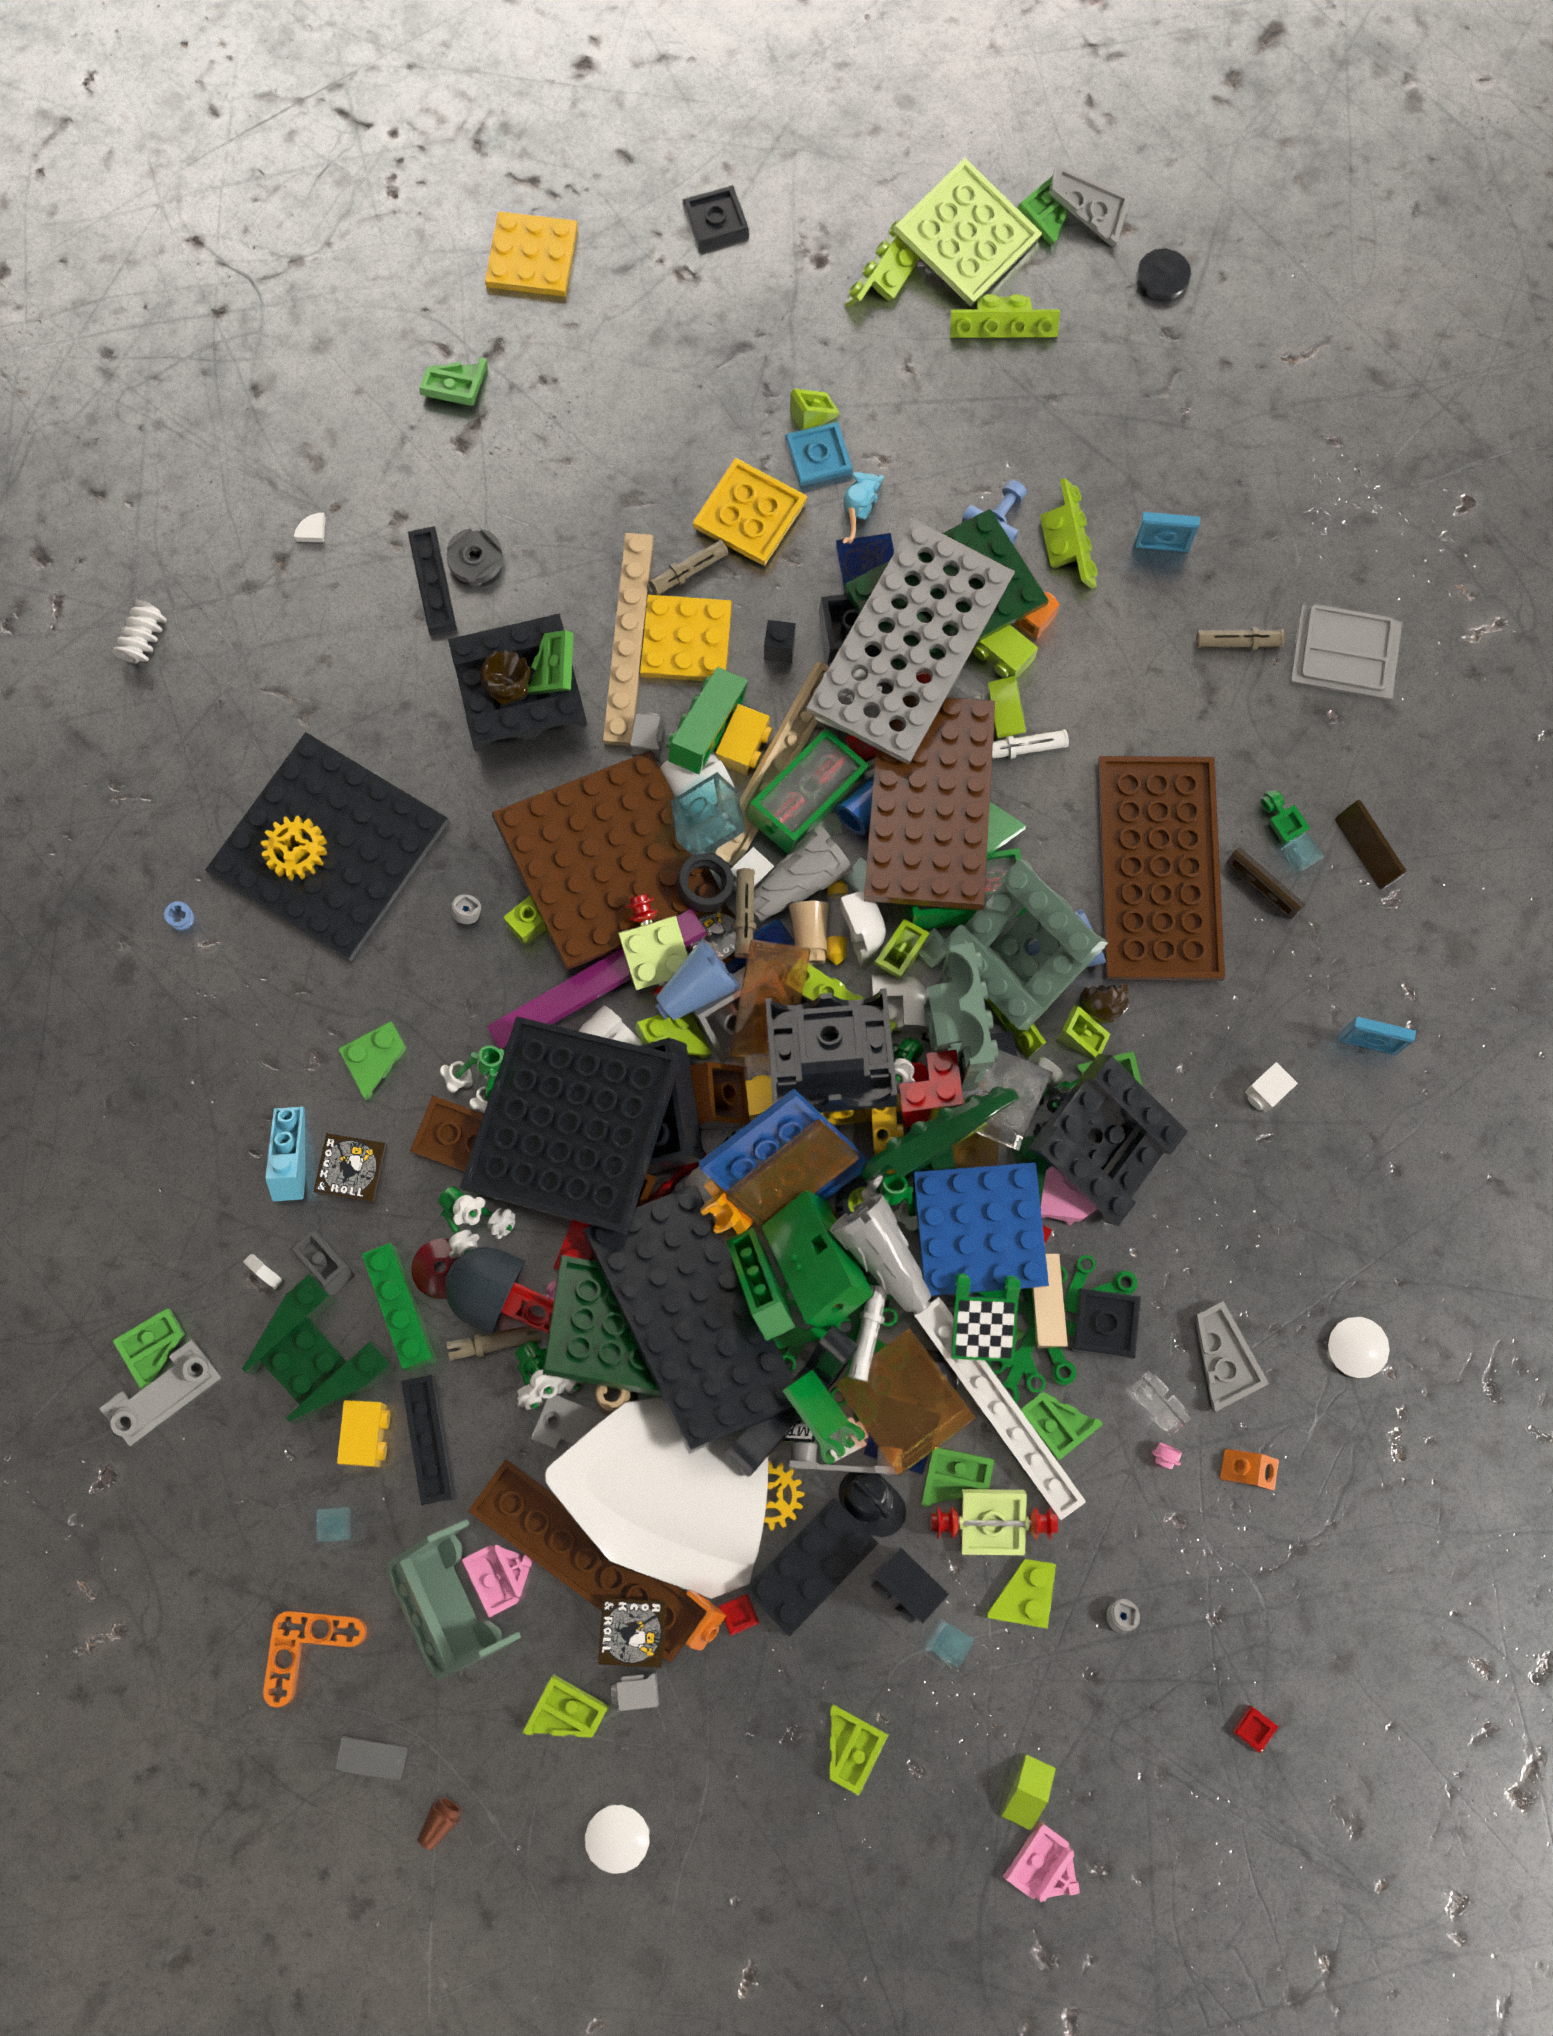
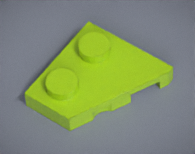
(682, 1029)
(1027, 1595)
(566, 1711)
(853, 1749)

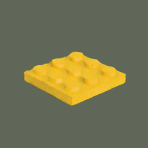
(531, 254)
(750, 511)
(685, 637)

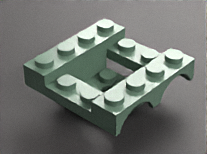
(1014, 978)
(959, 1017)

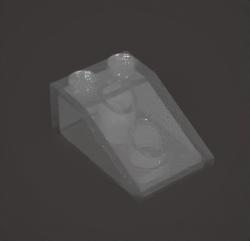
(1028, 1082)

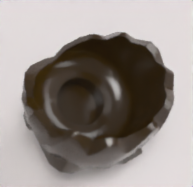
(505, 676)
(1105, 1003)

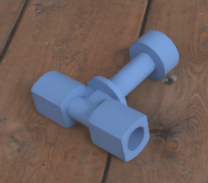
(1013, 493)

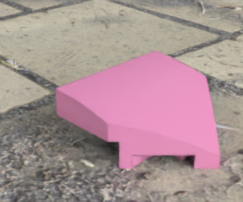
(1061, 1201)
(497, 1577)
(1043, 1866)

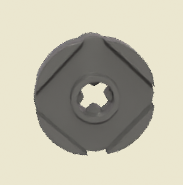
(474, 541)

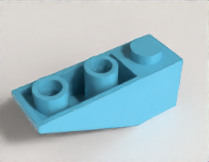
(287, 1155)

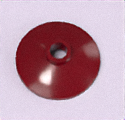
(423, 1267)

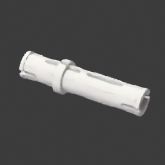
(1025, 744)
(866, 1339)

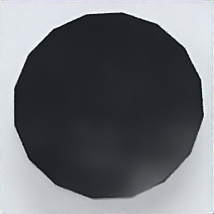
(1163, 274)

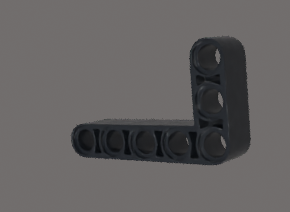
(761, 1439)

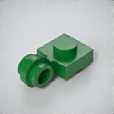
(1287, 823)

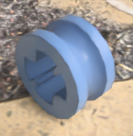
(173, 908)

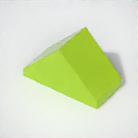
(811, 408)
(902, 949)
(1083, 1033)
(1029, 1792)

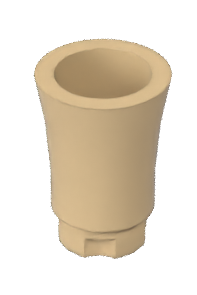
(810, 928)
(607, 1406)

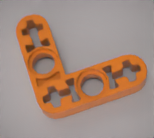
(293, 1644)

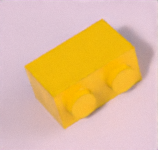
(744, 739)
(363, 1434)

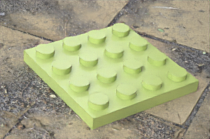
(967, 232)

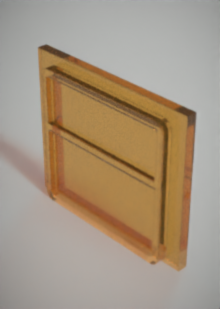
(906, 1402)

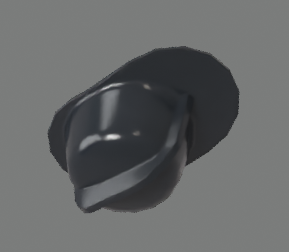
(872, 1503)

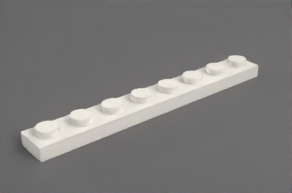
(1004, 1415)

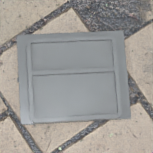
(1346, 651)

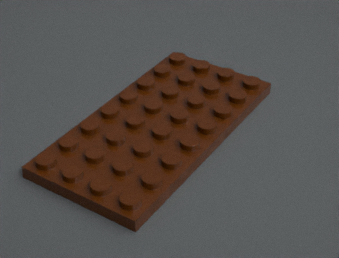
(934, 813)
(1160, 868)

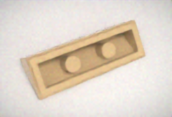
(1049, 1308)

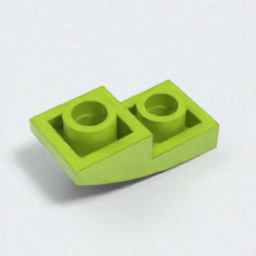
(1008, 708)

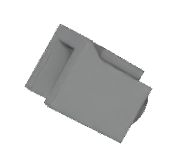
(647, 734)
(635, 1692)

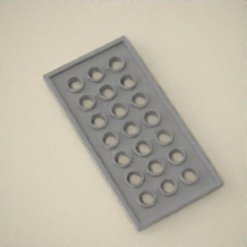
(879, 609)

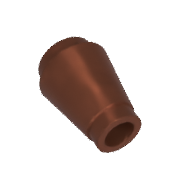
(439, 1822)

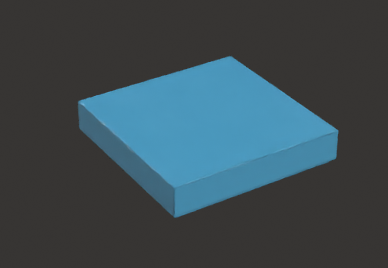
(818, 454)
(1166, 532)
(1377, 1036)

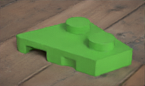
(553, 664)
(372, 1056)

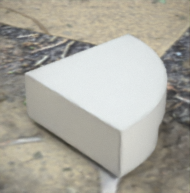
(311, 529)
(263, 1271)

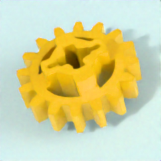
(286, 838)
(781, 1505)

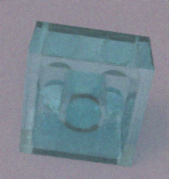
(707, 815)

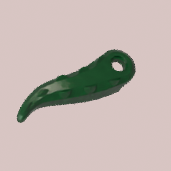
(933, 1138)

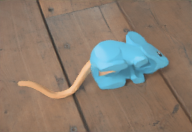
(859, 498)

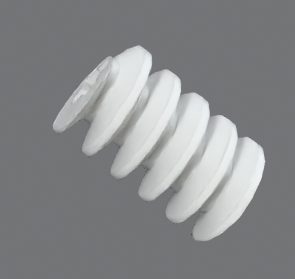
(138, 633)

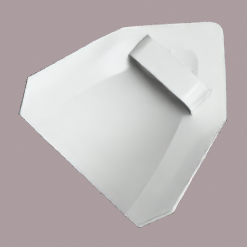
(659, 1506)

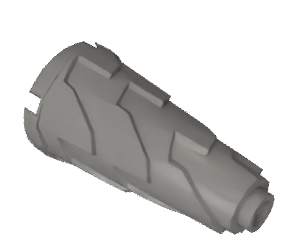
(809, 867)
(882, 1249)

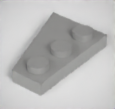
(1091, 202)
(1226, 1358)

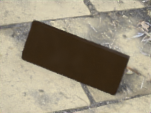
(1370, 845)
(1265, 883)

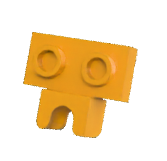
(724, 1211)

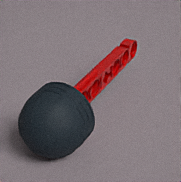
(485, 1286)

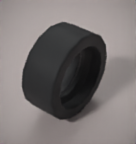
(712, 862)

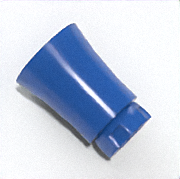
(856, 809)

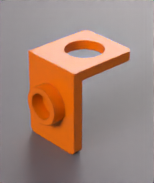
(1249, 1468)
(709, 1625)

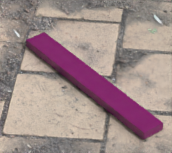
(584, 986)

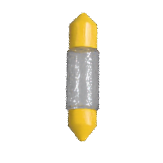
(836, 924)

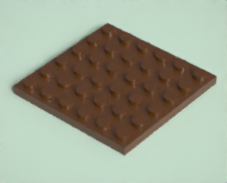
(595, 848)

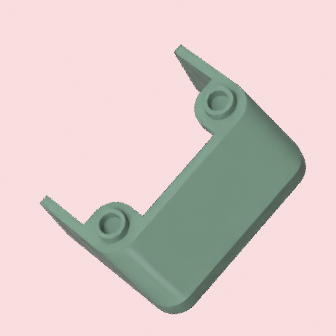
(439, 1605)

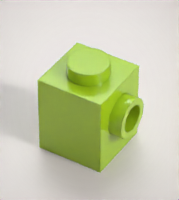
(525, 921)

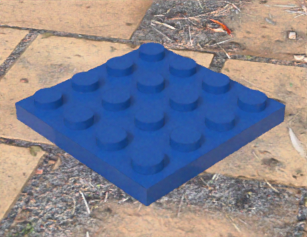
(765, 1137)
(980, 1226)

